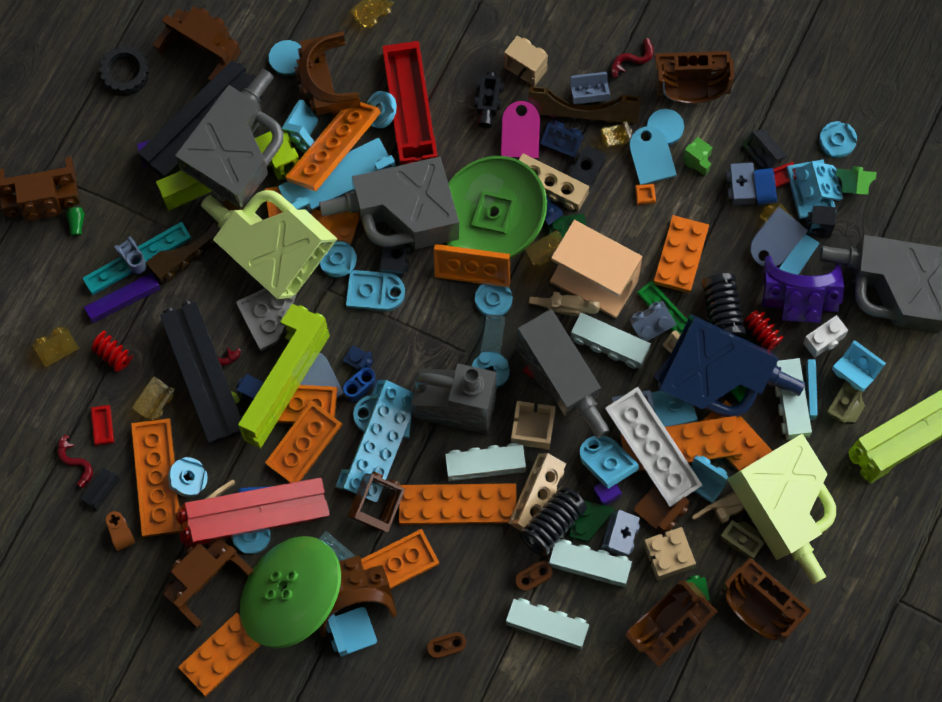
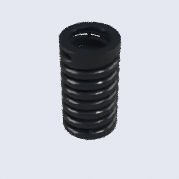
(723, 303)
(553, 521)

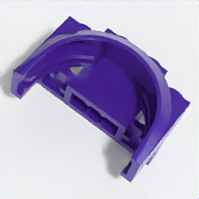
(801, 296)

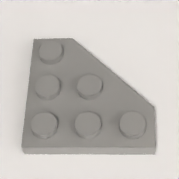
(263, 316)

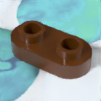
(533, 576)
(446, 645)

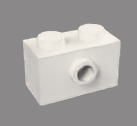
(825, 336)

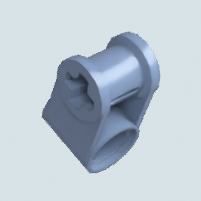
(129, 253)

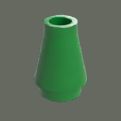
(75, 220)

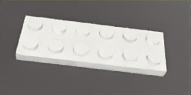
(653, 446)

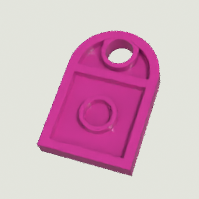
(520, 133)

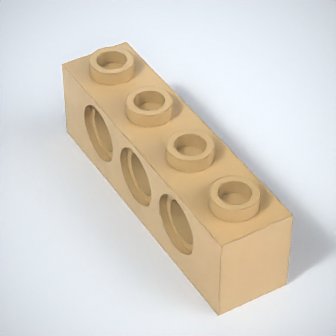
(561, 182)
(536, 482)

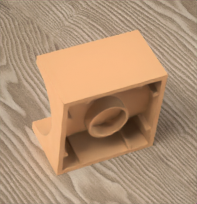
(596, 268)

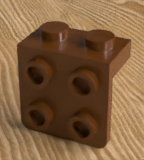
(658, 513)

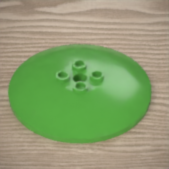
(520, 206)
(290, 615)

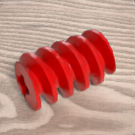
(762, 330)
(110, 353)

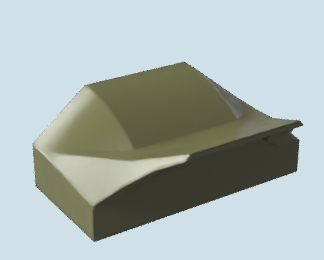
(847, 404)
(743, 538)

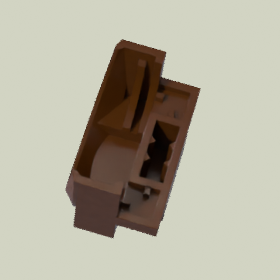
(201, 30)
(692, 76)
(315, 79)
(37, 192)
(197, 570)
(361, 586)
(764, 602)
(672, 622)

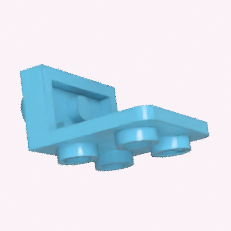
(301, 125)
(818, 182)
(858, 366)
(712, 478)
(351, 631)

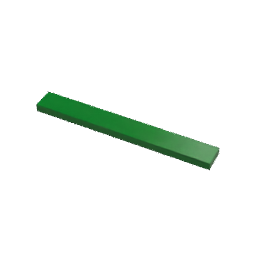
(651, 293)

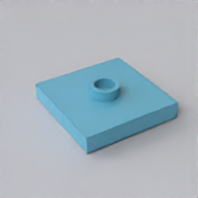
(672, 409)

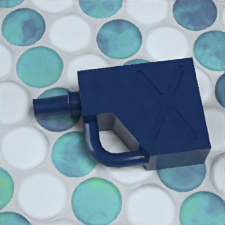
(713, 362)

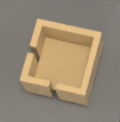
(523, 54)
(533, 428)
(671, 554)

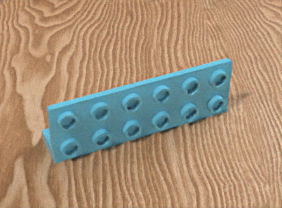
(361, 160)
(380, 438)

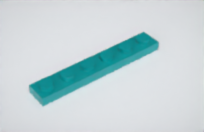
(119, 269)

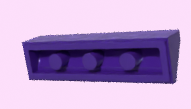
(122, 297)

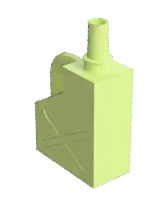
(274, 250)
(779, 498)

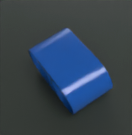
(765, 186)
(361, 386)

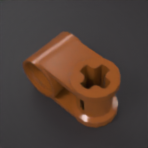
(120, 533)

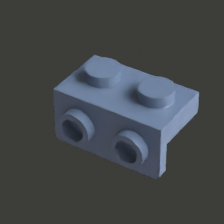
(589, 88)
(652, 321)

